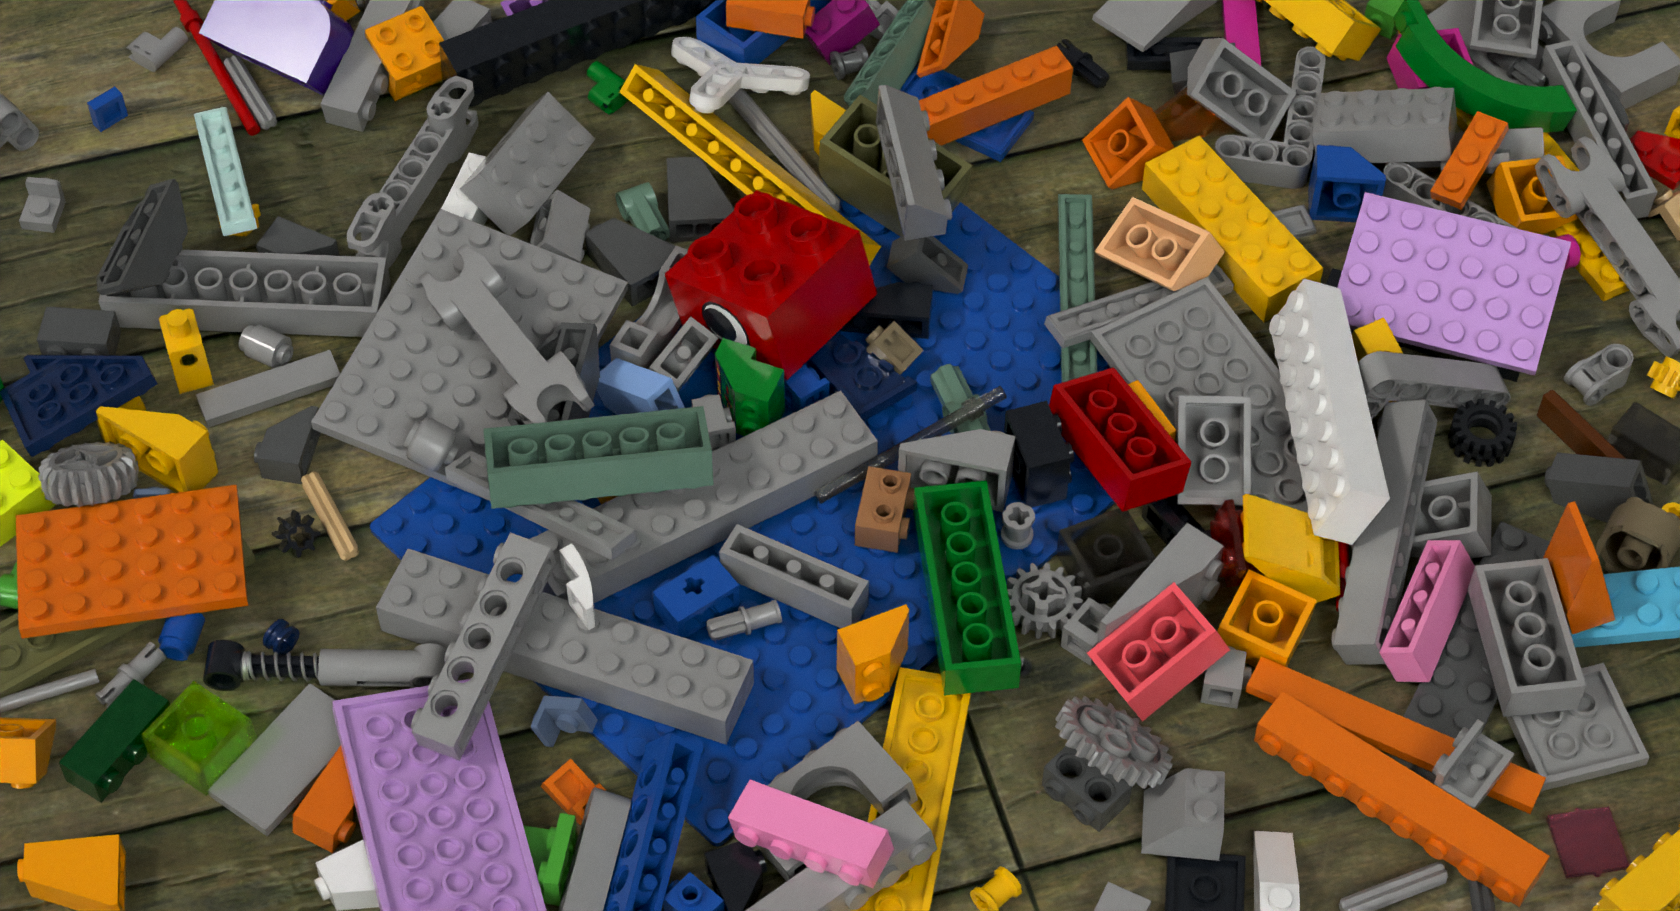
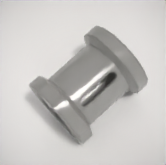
(1017, 525)

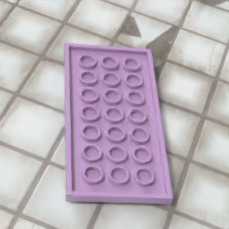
(432, 824)

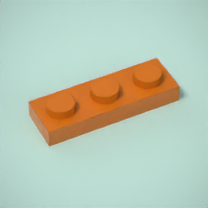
(1469, 160)

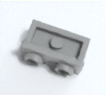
(1472, 766)

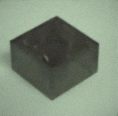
(1104, 555)

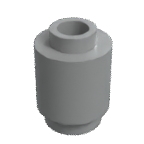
(266, 345)

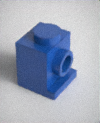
(805, 388)

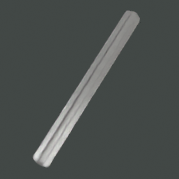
(782, 147)

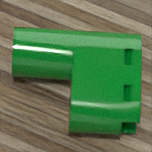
(606, 92)

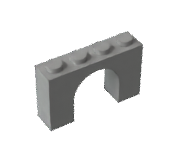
(1629, 77)
(850, 761)

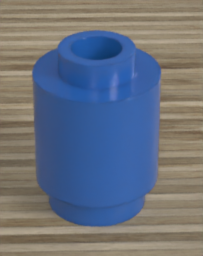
(181, 635)

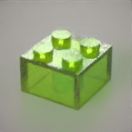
(199, 737)

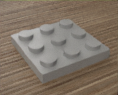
(1584, 740)

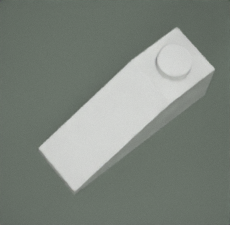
(1275, 872)

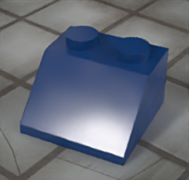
(1339, 183)

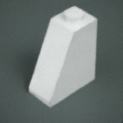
(347, 879)

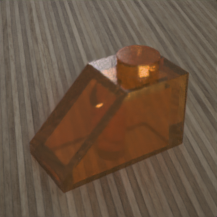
(1186, 118)

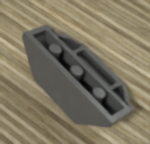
(146, 242)
(580, 346)

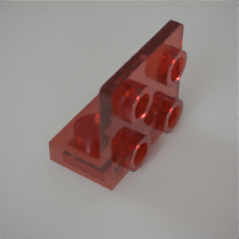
(1229, 532)

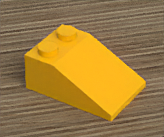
(164, 445)

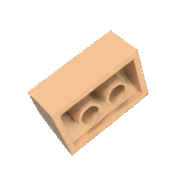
(1160, 246)

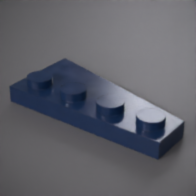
(861, 377)

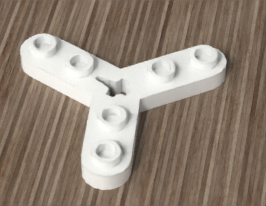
(724, 77)

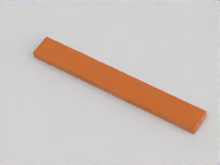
(1384, 728)

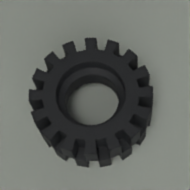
(1478, 448)

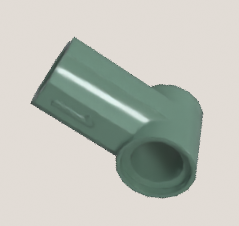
(641, 209)

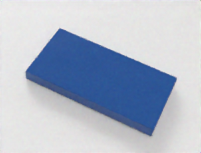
(991, 141)

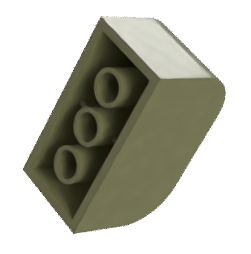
(857, 171)

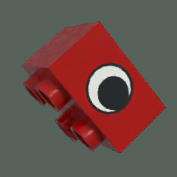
(774, 280)

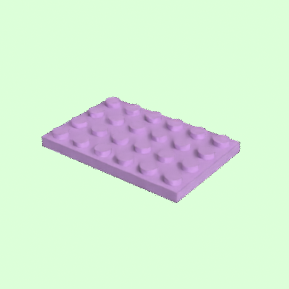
(1453, 282)

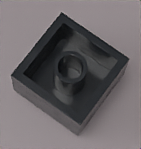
(1040, 454)

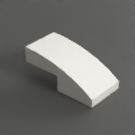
(579, 588)

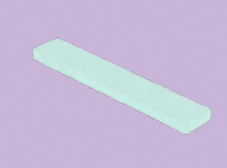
(225, 171)

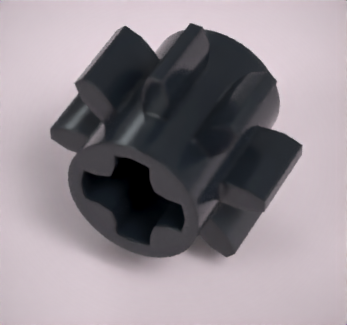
(302, 540)

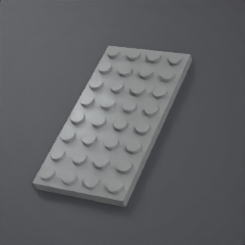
(1202, 348)

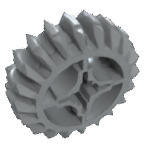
(88, 474)

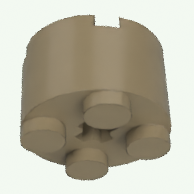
(1639, 537)

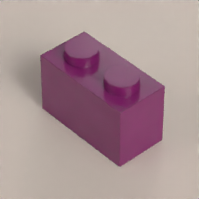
(841, 26)

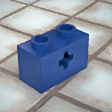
(696, 597)

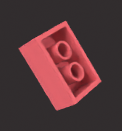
(1158, 651)

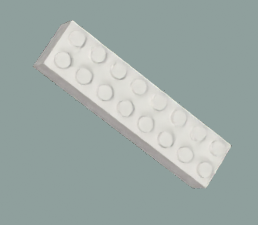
(1328, 412)

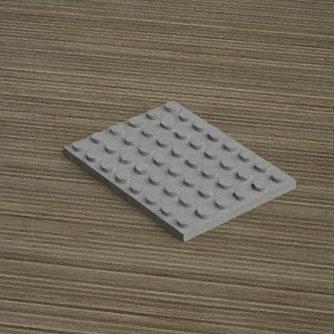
(421, 369)

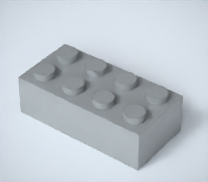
(1389, 123)
(527, 164)
(1526, 637)

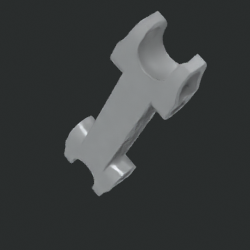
(439, 142)
(1596, 201)
(473, 299)

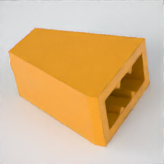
(76, 872)

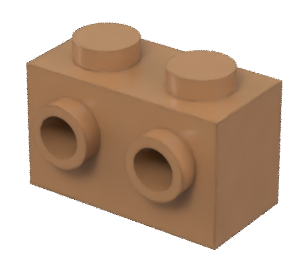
(883, 509)

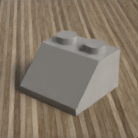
(1185, 815)

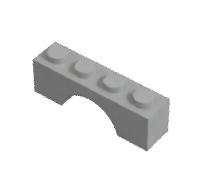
(648, 336)

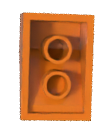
(1578, 573)

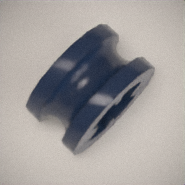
(281, 637)

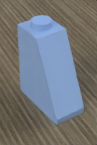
(634, 389)

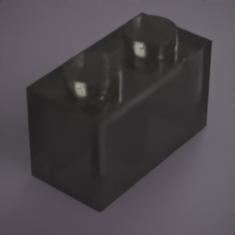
(1650, 439)

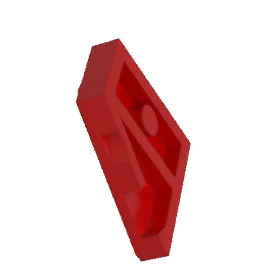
(1659, 156)

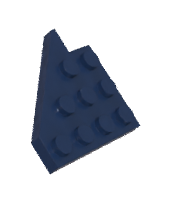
(66, 392)

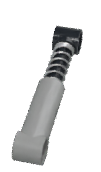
(230, 665)

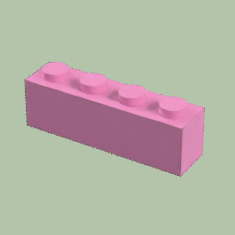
(1427, 611)
(811, 834)

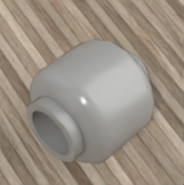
(431, 444)

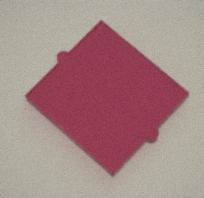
(1587, 842)

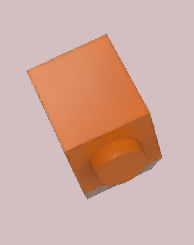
(951, 32)
(327, 808)

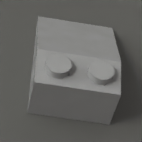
(1506, 26)
(1218, 442)
(962, 459)
(1455, 510)

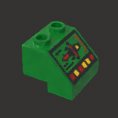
(748, 387)

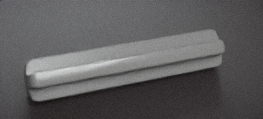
(250, 92)
(1396, 889)

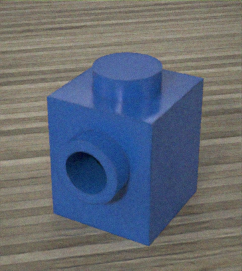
(691, 895)

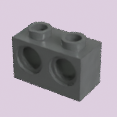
(1078, 791)

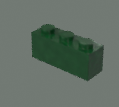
(113, 742)

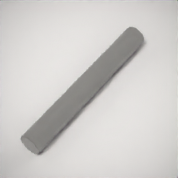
(48, 690)

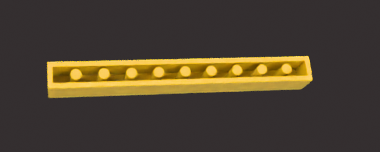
(723, 146)

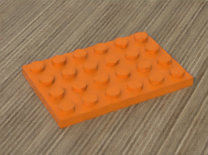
(130, 561)

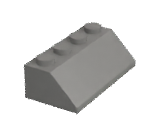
(911, 164)

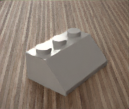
(1237, 89)

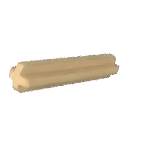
(330, 516)

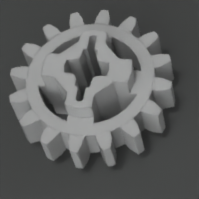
(1043, 599)

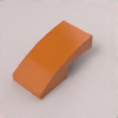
(570, 789)

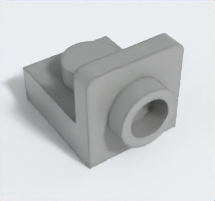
(43, 205)

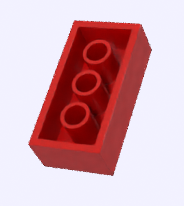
(1119, 439)

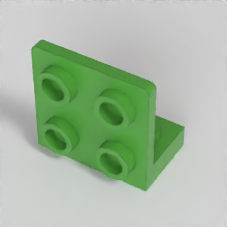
(552, 855)

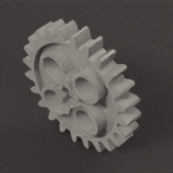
(1113, 742)

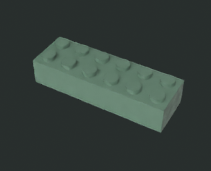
(598, 457)

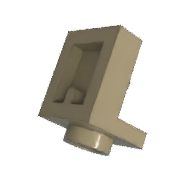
(893, 346)

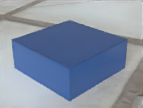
(107, 109)

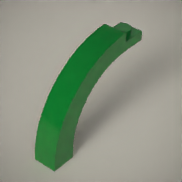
(1473, 88)

